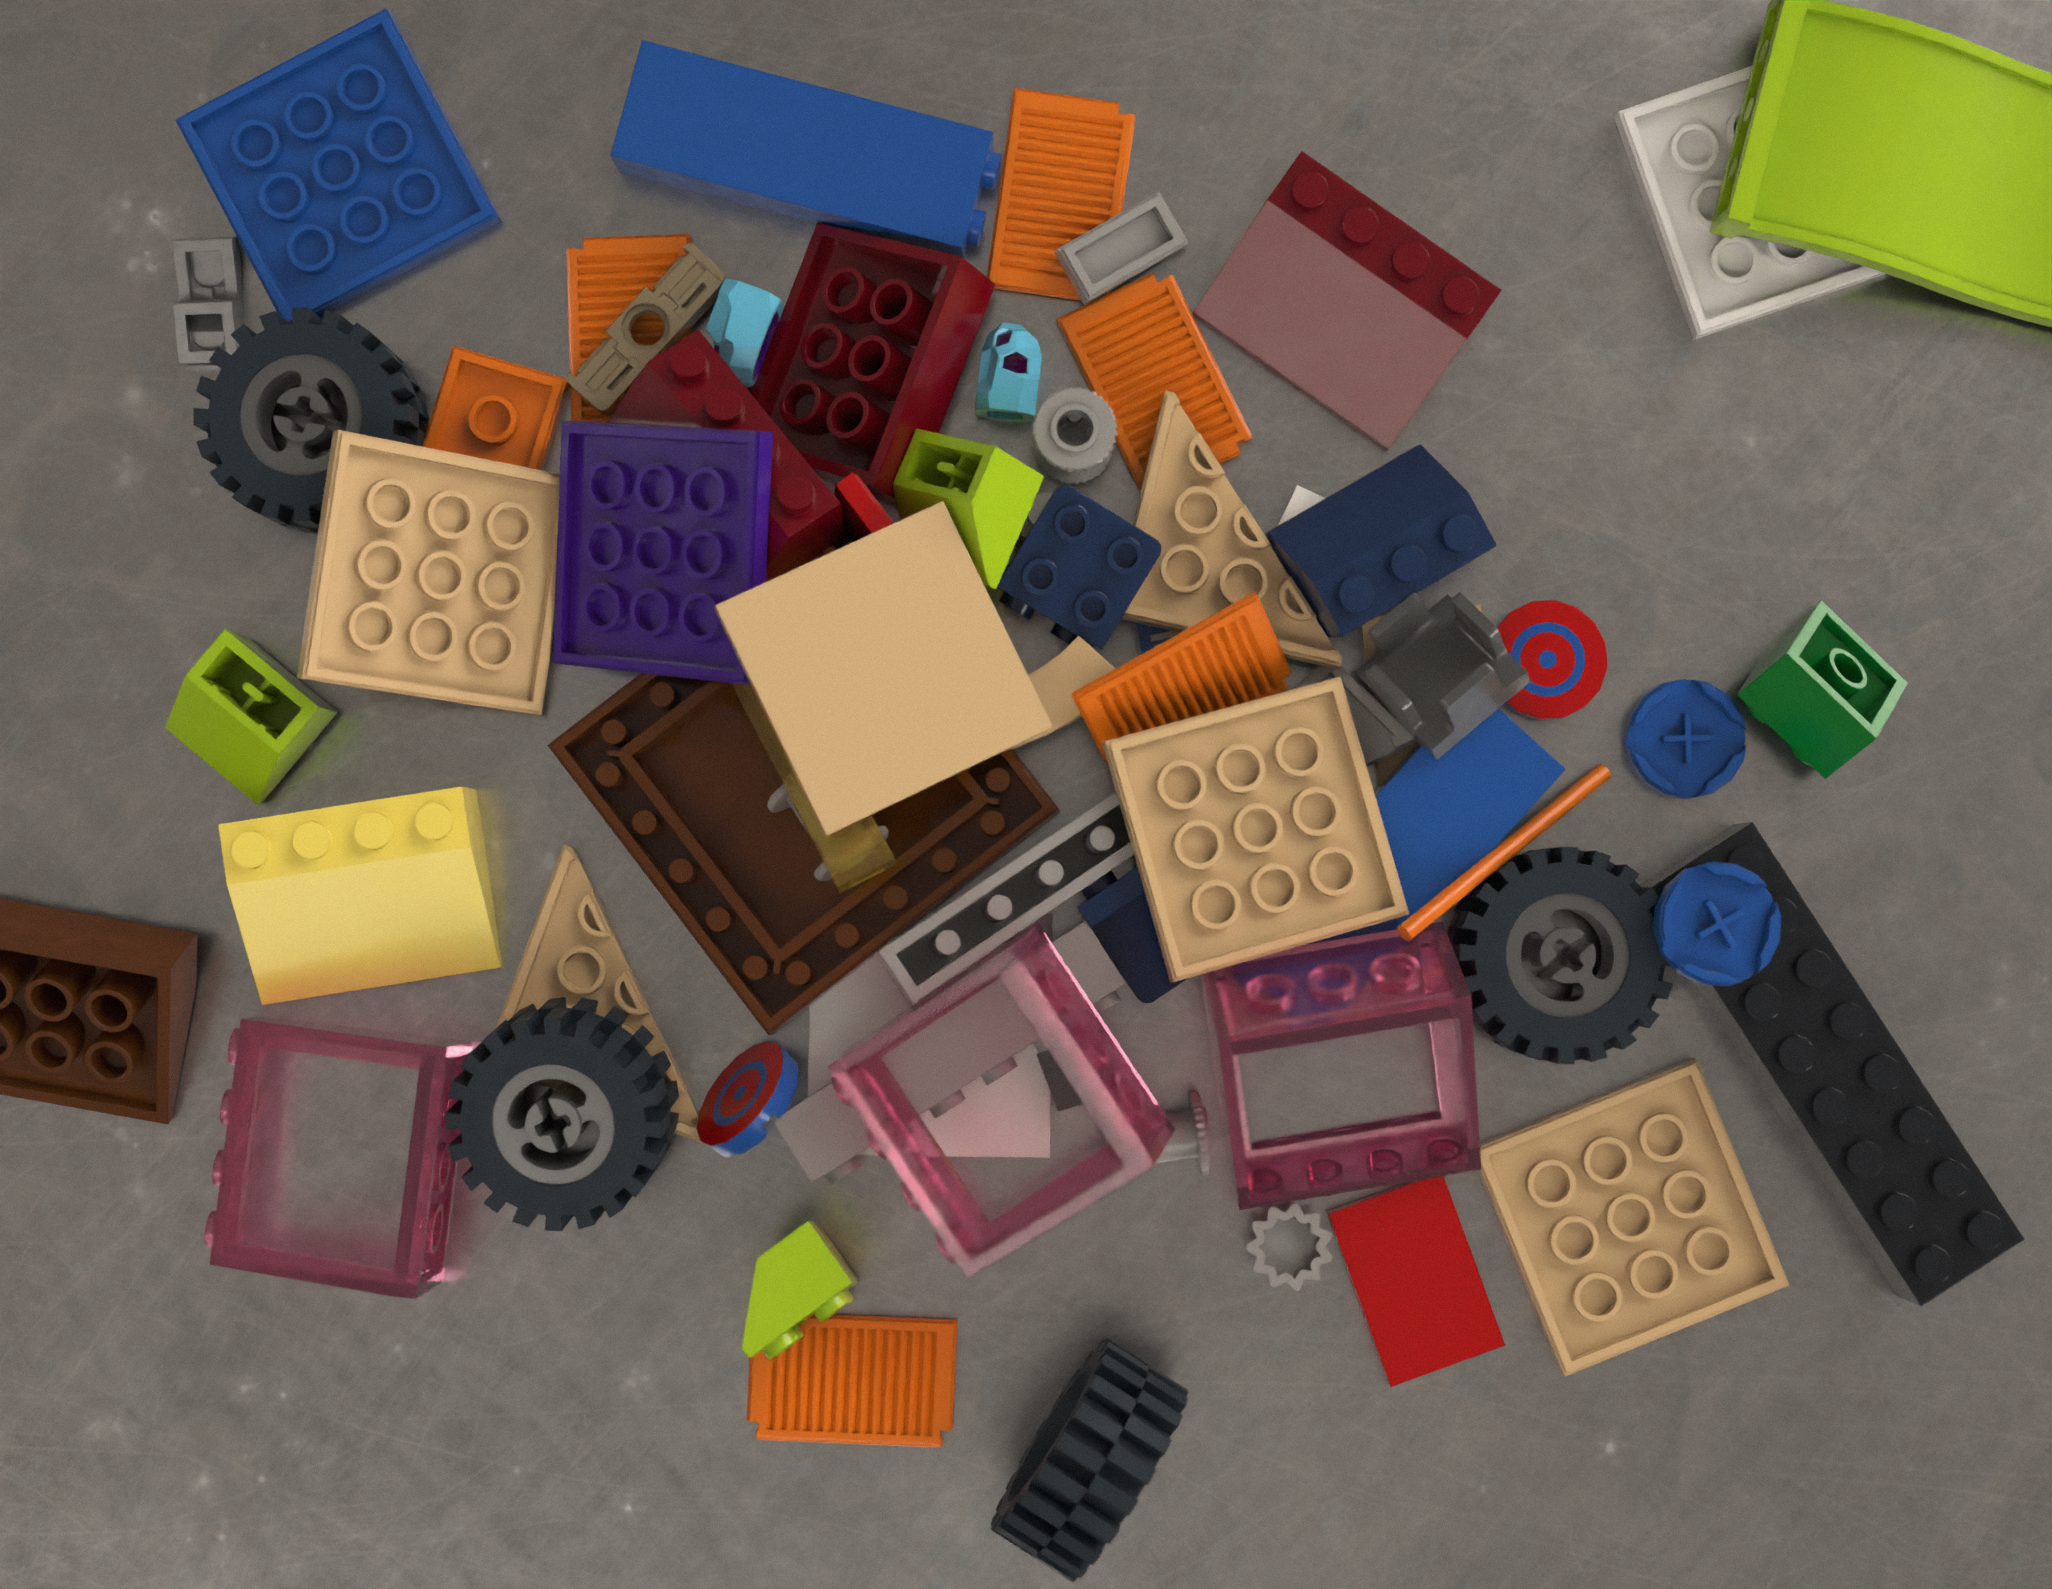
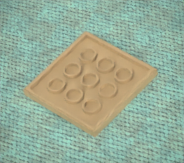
(433, 575)
(883, 668)
(1255, 829)
(1629, 1216)

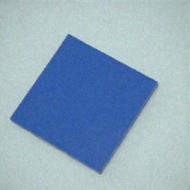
(338, 169)

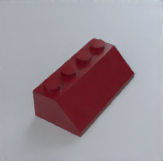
(698, 390)

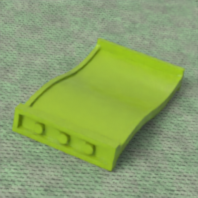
(1896, 155)

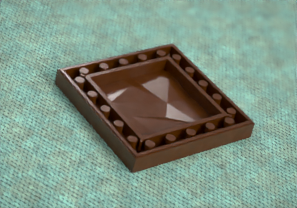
(689, 799)

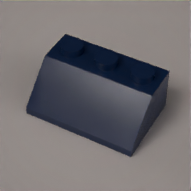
(1380, 540)

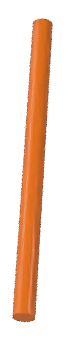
(1503, 853)

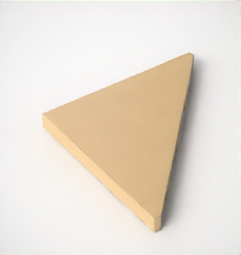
(1211, 547)
(579, 957)

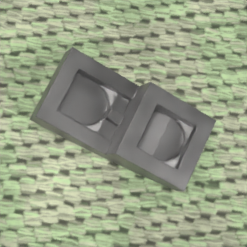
(208, 297)

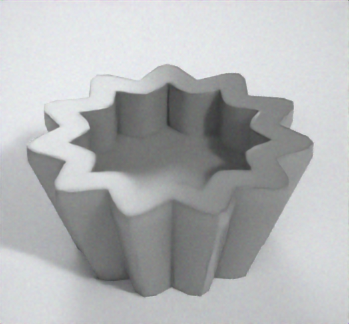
(1289, 1246)

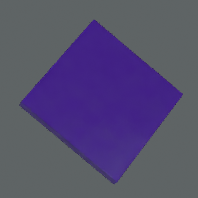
(653, 540)

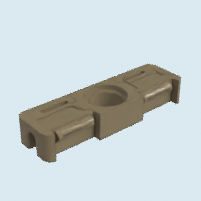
(677, 299)

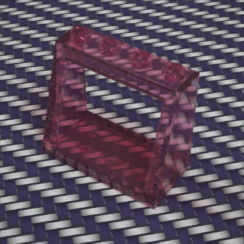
(1332, 994)
(1084, 1053)
(429, 1171)

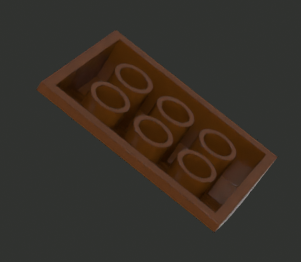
(93, 1010)

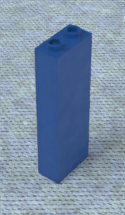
(804, 150)
(1458, 807)

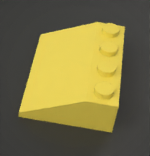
(362, 894)

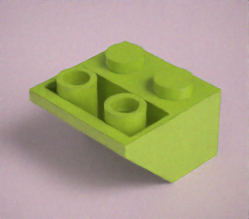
(981, 488)
(246, 715)
(790, 1285)

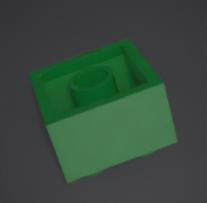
(1823, 691)

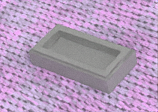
(1121, 248)

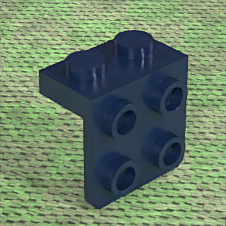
(1078, 567)
(1125, 929)

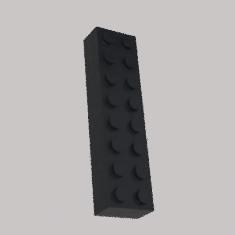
(1853, 1095)

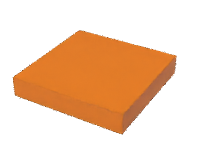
(496, 410)

